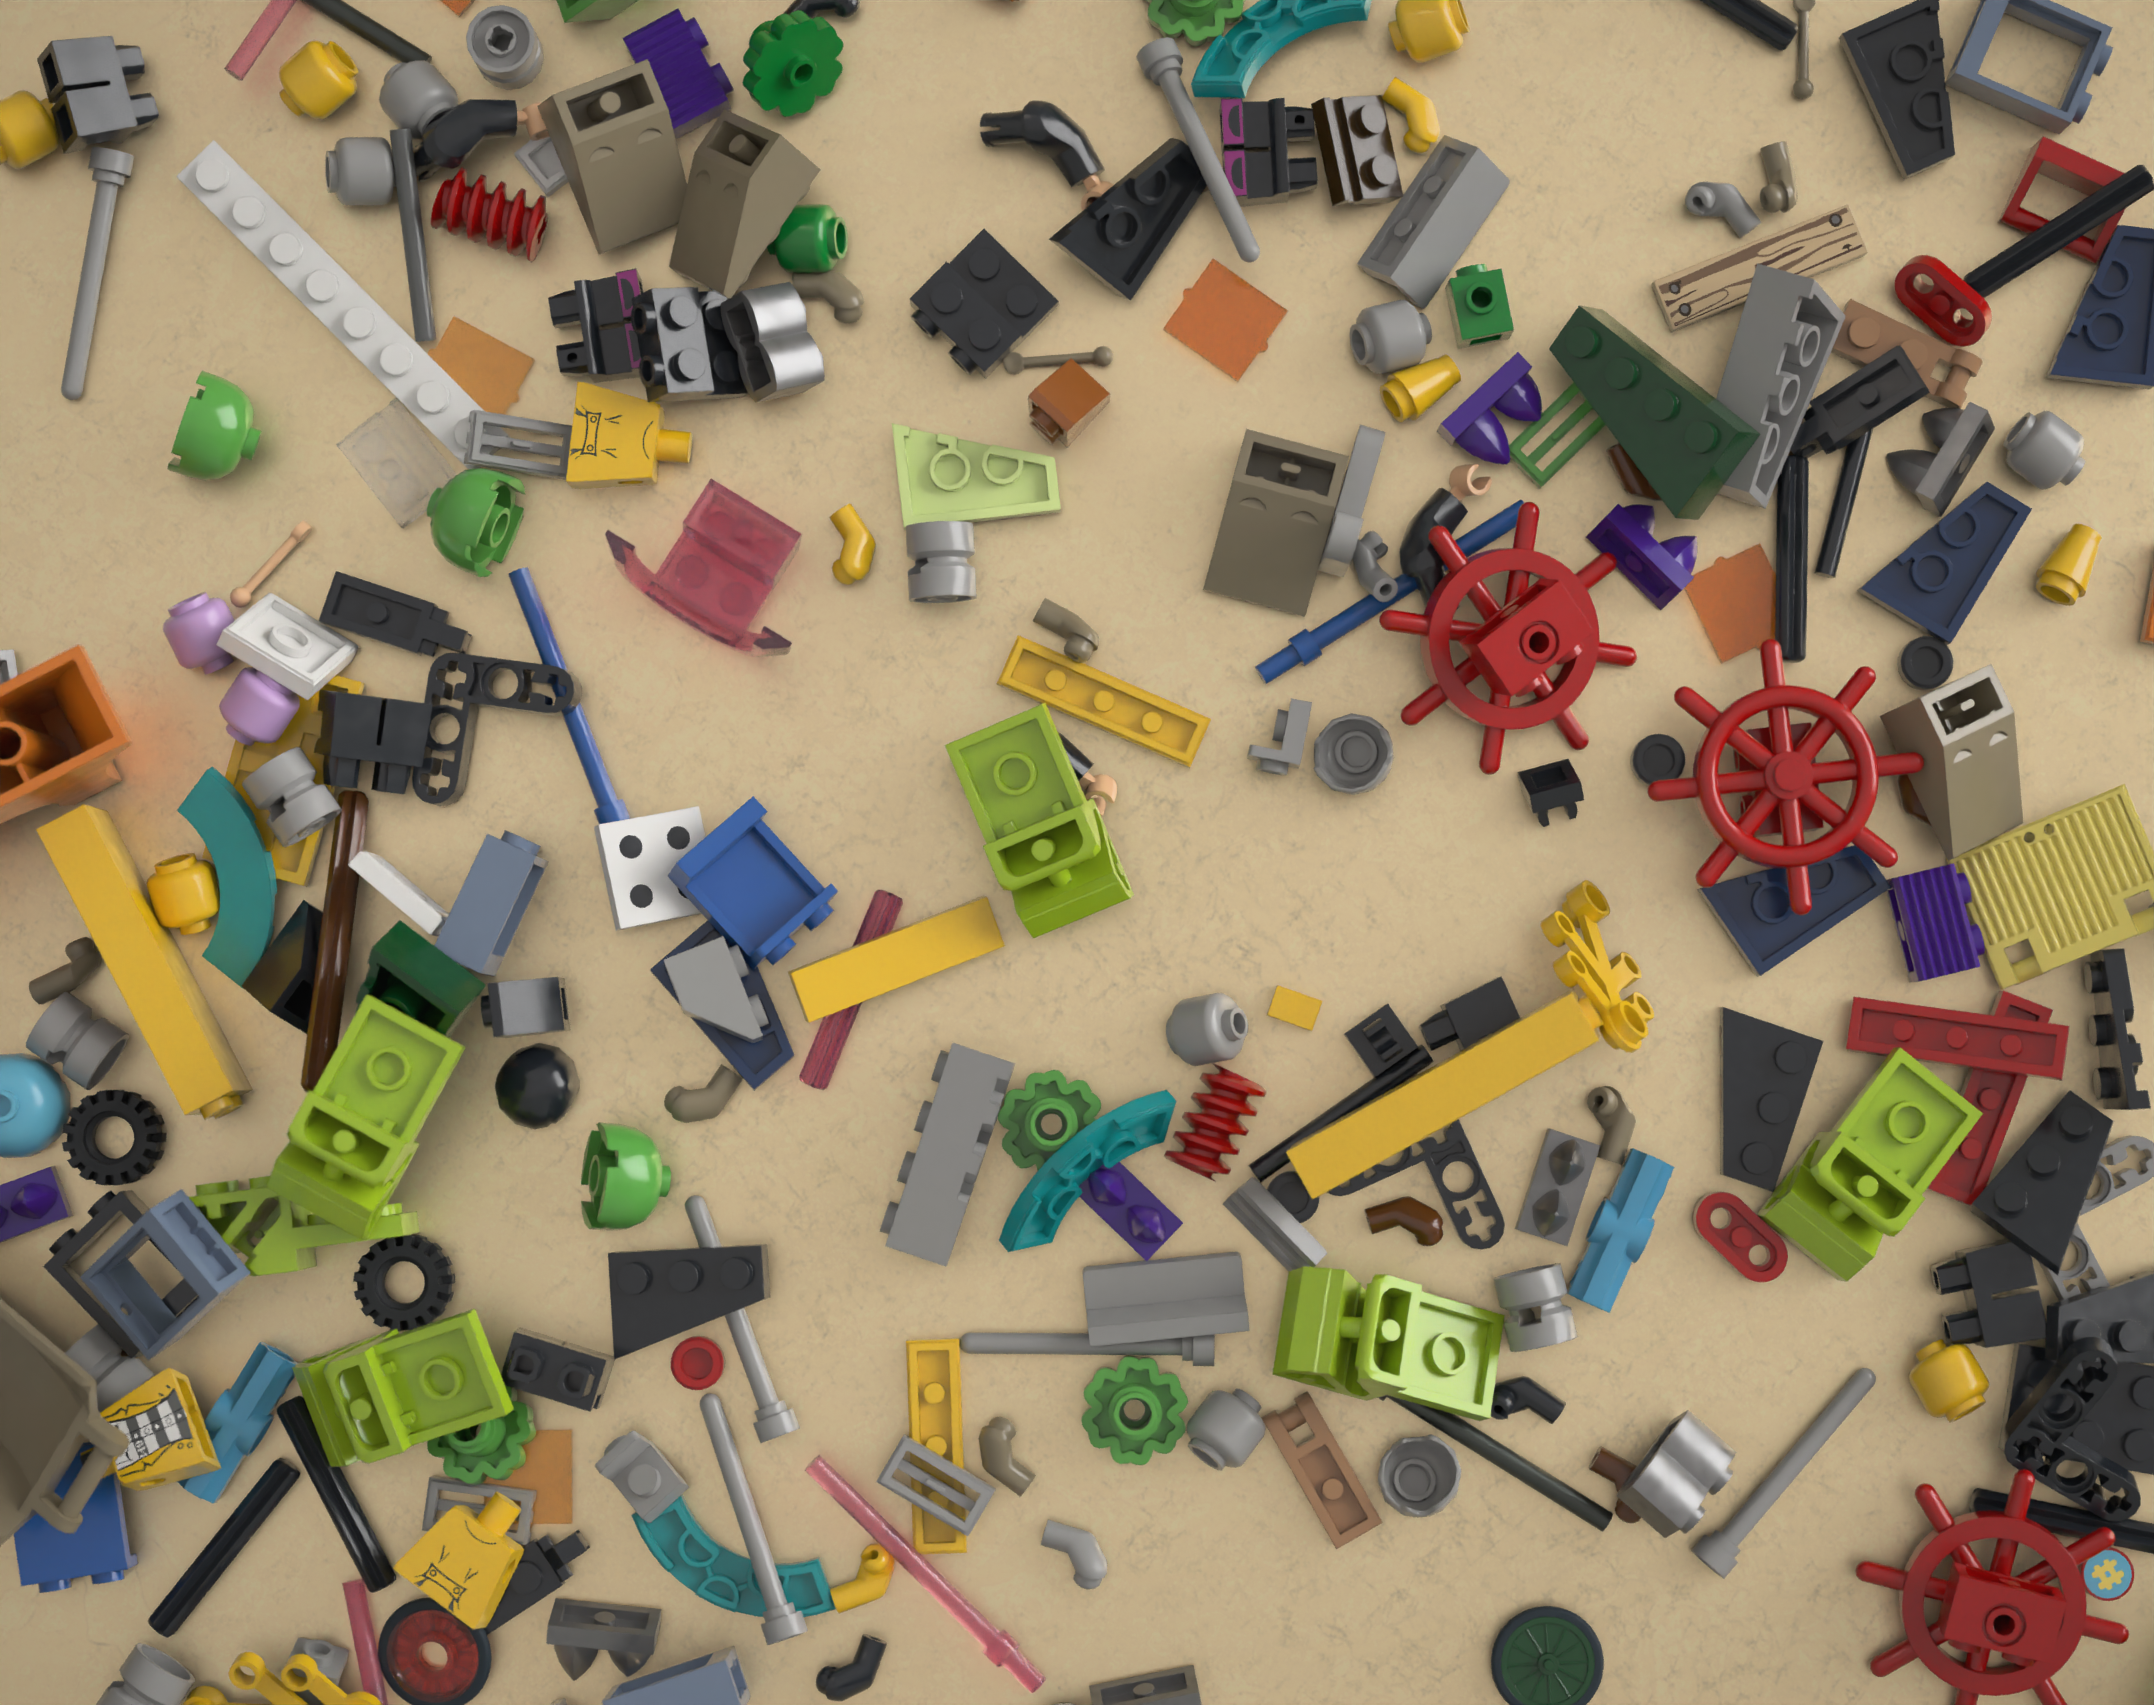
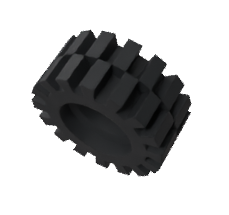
(82, 1131)
(372, 1289)

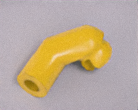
(1419, 115)
(857, 547)
(870, 1582)

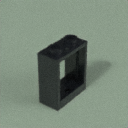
(74, 1243)

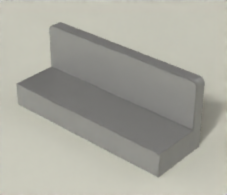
(1435, 220)
(1165, 1299)

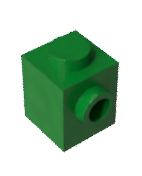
(1479, 306)

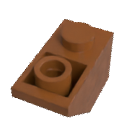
(1066, 403)

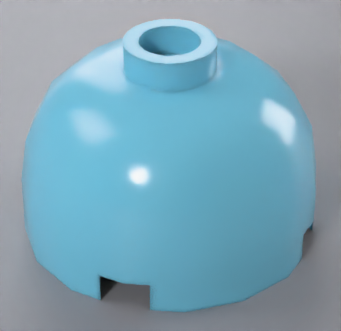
(31, 1105)

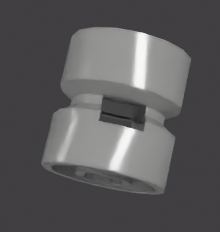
(505, 47)
(941, 562)
(291, 796)
(72, 1037)
(1532, 1288)
(103, 1361)
(149, 1680)

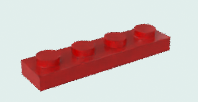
(1959, 1038)
(1996, 1097)

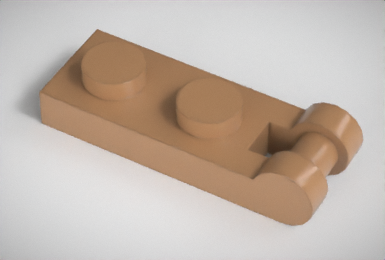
(1871, 334)
(1323, 1472)

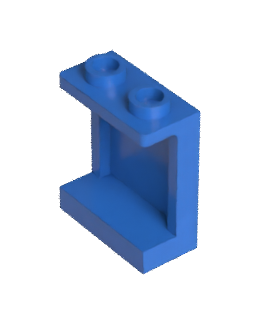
(752, 886)
(95, 1549)

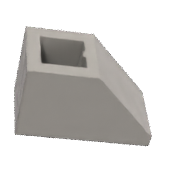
(712, 991)

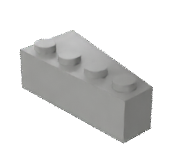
(1774, 372)
(949, 1153)

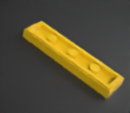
(1103, 701)
(896, 959)
(938, 1425)

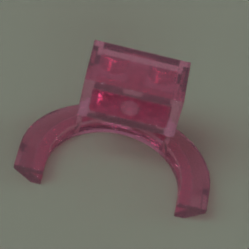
(718, 570)

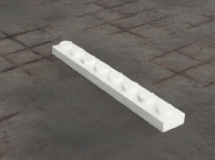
(334, 298)

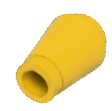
(1418, 387)
(2069, 566)

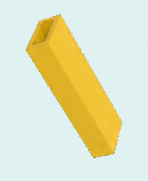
(145, 962)
(1445, 1092)

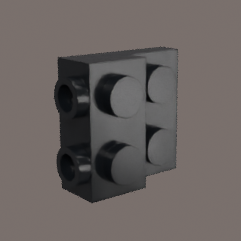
(981, 305)
(684, 346)

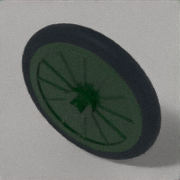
(1547, 1658)

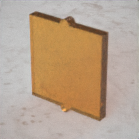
(1225, 320)
(482, 365)
(1736, 602)
(550, 1473)

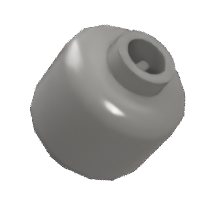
(416, 96)
(361, 171)
(1390, 336)
(2044, 450)
(1207, 1029)
(1225, 1429)

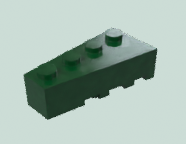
(1659, 415)
(419, 980)

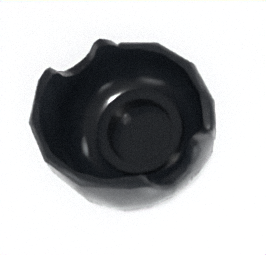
(537, 1085)

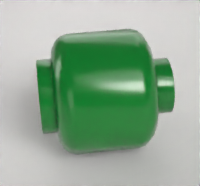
(810, 240)

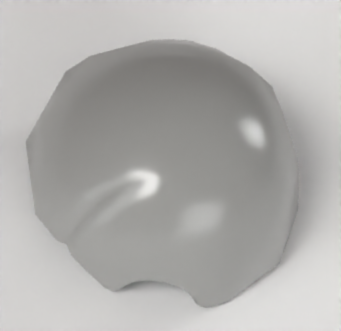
(1353, 754)
(1419, 1476)

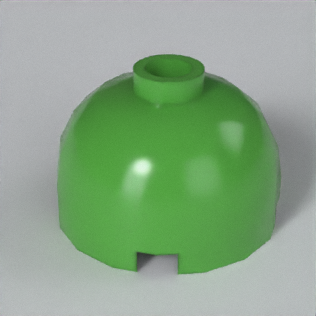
(214, 431)
(475, 518)
(622, 1177)

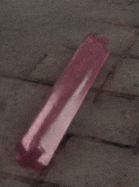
(837, 1026)

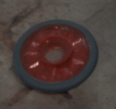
(412, 1676)

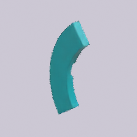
(1264, 29)
(243, 873)
(1057, 1183)
(723, 1575)

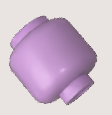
(195, 631)
(257, 707)

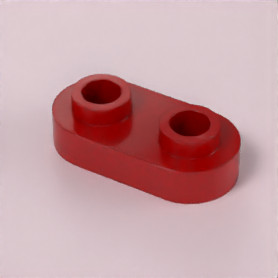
(1941, 303)
(1739, 1235)

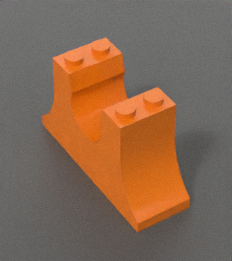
(57, 735)

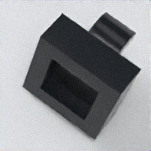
(1550, 788)
(1380, 1040)

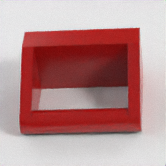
(2072, 171)

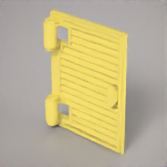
(2061, 885)

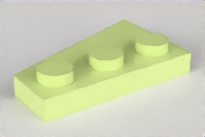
(970, 480)

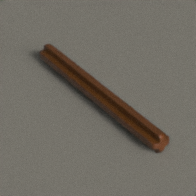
(334, 938)

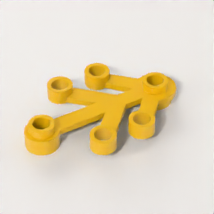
(1589, 967)
(279, 1691)

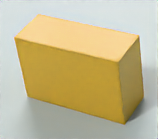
(1294, 1008)

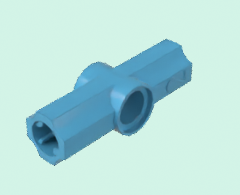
(1620, 1230)
(243, 1417)

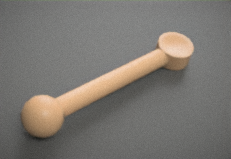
(241, 595)

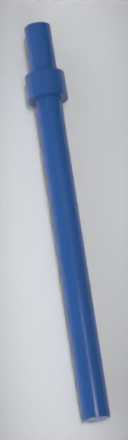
(1307, 645)
(609, 807)

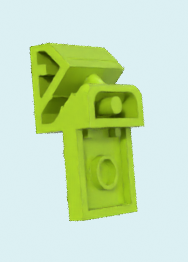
(1037, 823)
(363, 1118)
(1870, 1167)
(286, 1228)
(1388, 1342)
(402, 1389)

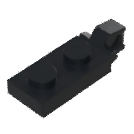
(1859, 404)
(390, 617)
(538, 1574)

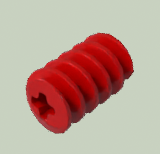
(490, 215)
(1215, 1123)

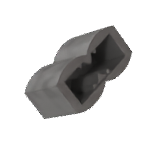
(772, 342)
(1677, 1475)

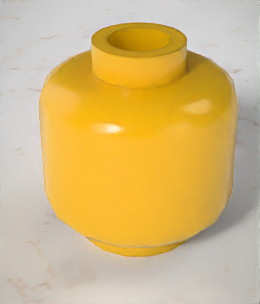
(1428, 28)
(317, 79)
(26, 129)
(184, 893)
(1949, 1380)

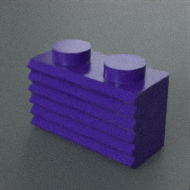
(686, 80)
(1935, 923)

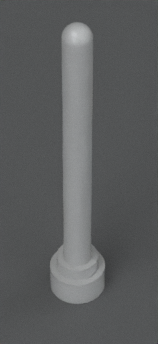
(1162, 64)
(109, 171)
(1196, 1349)
(772, 1416)
(1721, 1548)
(781, 1617)

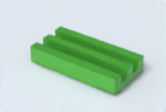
(1527, 464)

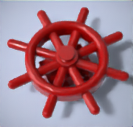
(1516, 643)
(1783, 779)
(1990, 1609)

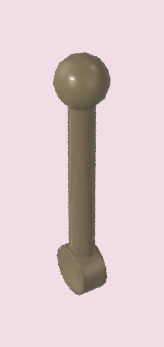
(1803, 86)
(1015, 362)

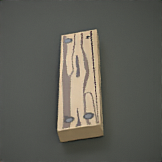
(1726, 279)

